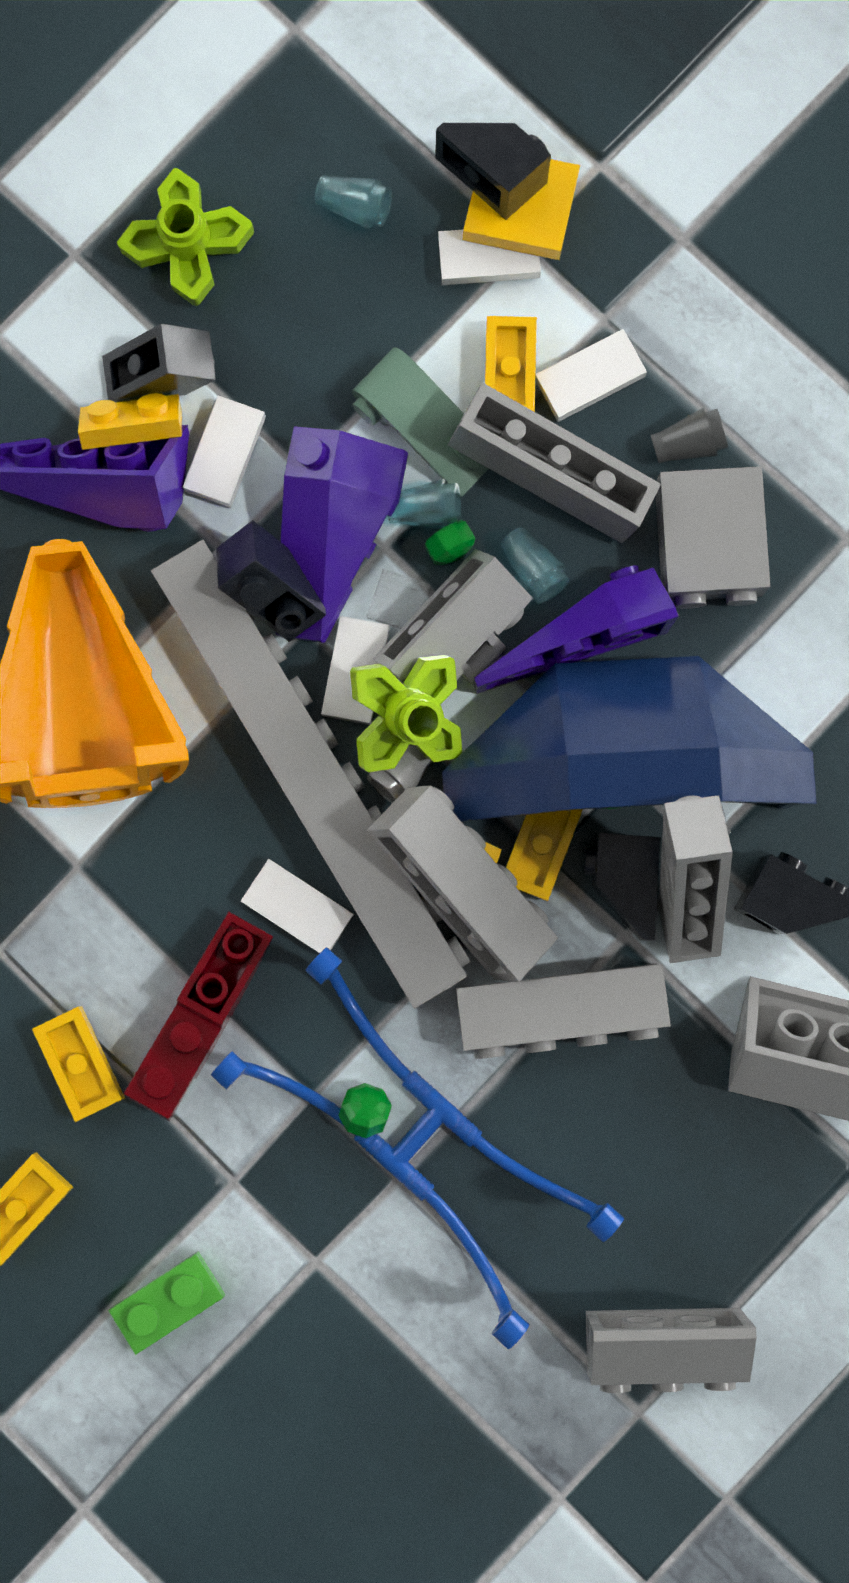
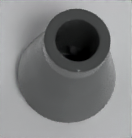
(691, 437)

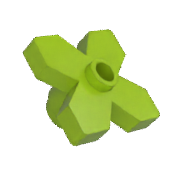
(185, 236)
(406, 712)

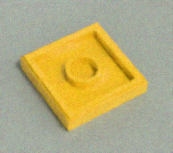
(536, 226)

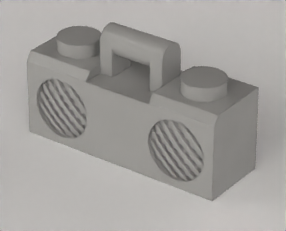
(460, 618)

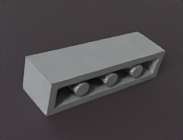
(554, 464)
(694, 877)
(463, 882)
(563, 1008)

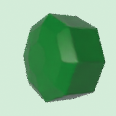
(450, 543)
(365, 1110)

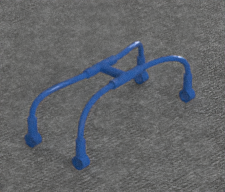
(395, 1159)

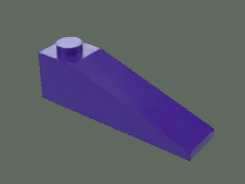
(112, 484)
(334, 507)
(611, 617)

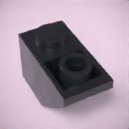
(267, 581)
(790, 900)

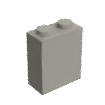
(713, 536)

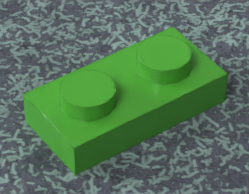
(167, 1302)

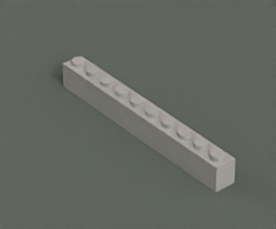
(311, 776)

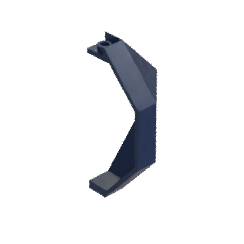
(628, 740)

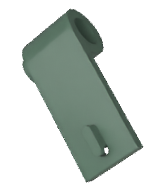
(420, 412)

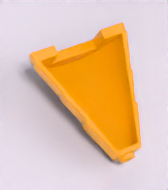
(78, 693)

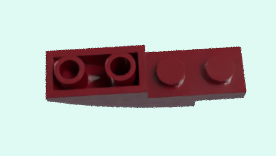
(199, 1016)

